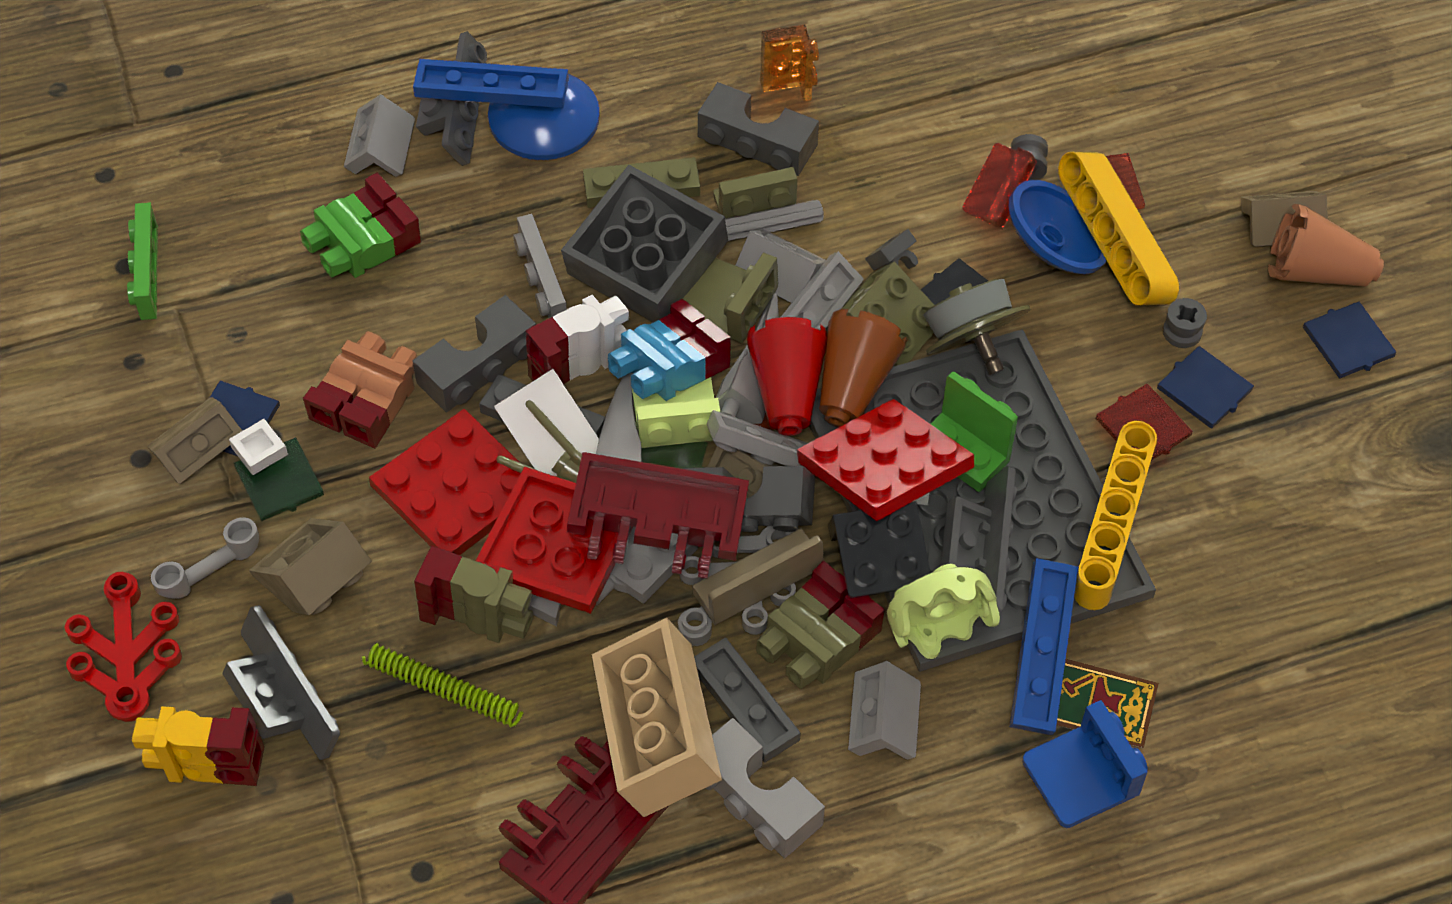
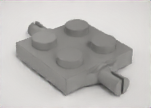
(643, 569)

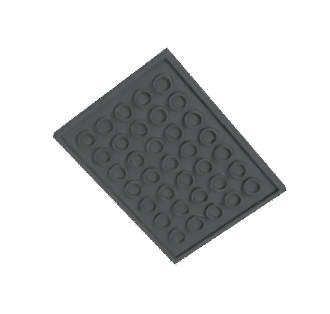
(1052, 479)

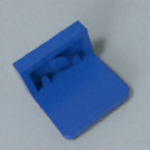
(1087, 768)

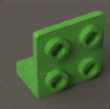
(978, 425)

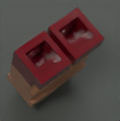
(362, 389)

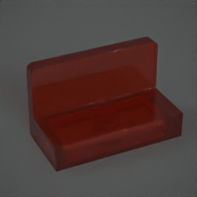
(996, 182)

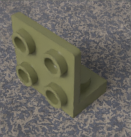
(733, 295)
(899, 300)

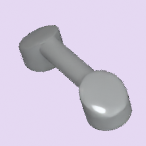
(241, 540)

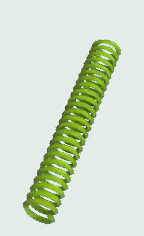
(459, 688)

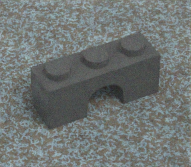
(781, 143)
(455, 375)
(782, 500)

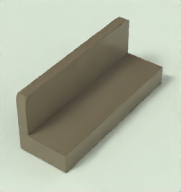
(759, 575)

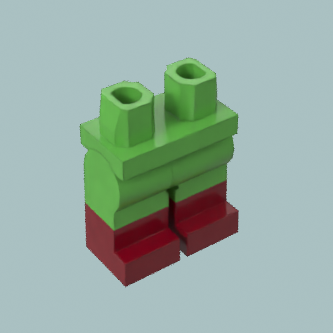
(362, 229)

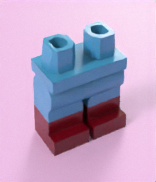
(671, 352)

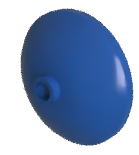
(547, 131)
(1054, 228)

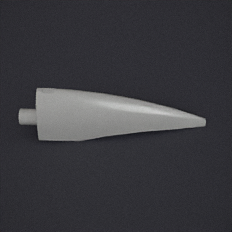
(739, 389)
(619, 431)

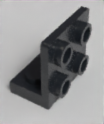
(880, 553)

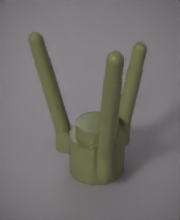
(568, 464)

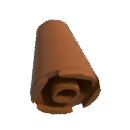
(856, 363)

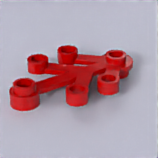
(125, 651)

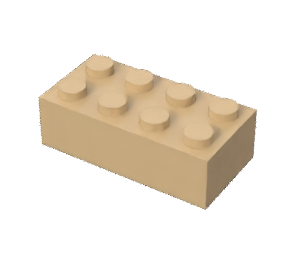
(655, 718)

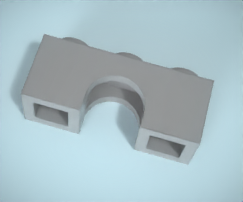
(780, 816)

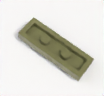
(676, 173)

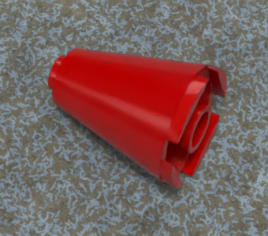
(788, 370)

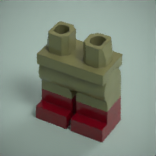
(472, 595)
(819, 627)

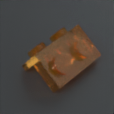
(788, 60)

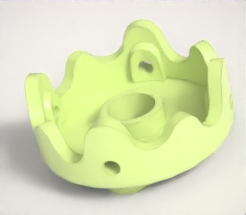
(942, 608)

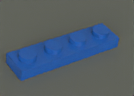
(491, 83)
(1044, 647)

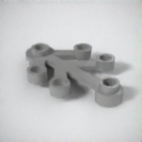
(747, 544)

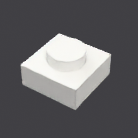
(258, 446)

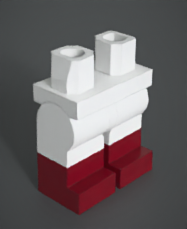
(576, 339)

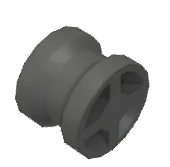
(1039, 149)
(1189, 330)

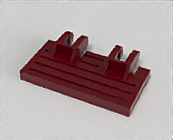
(657, 503)
(580, 835)

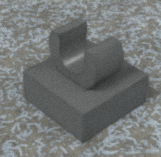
(894, 250)

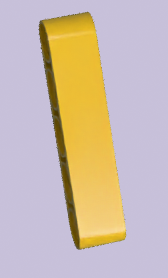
(1118, 228)
(1110, 529)

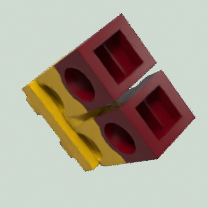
(201, 746)

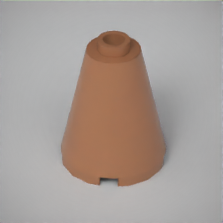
(1321, 252)

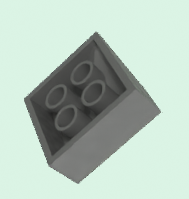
(645, 244)

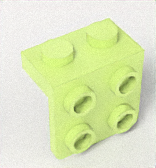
(677, 419)

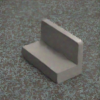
(380, 137)
(794, 263)
(884, 711)

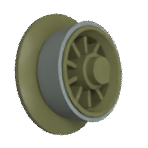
(971, 316)

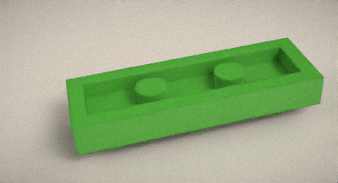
(143, 261)

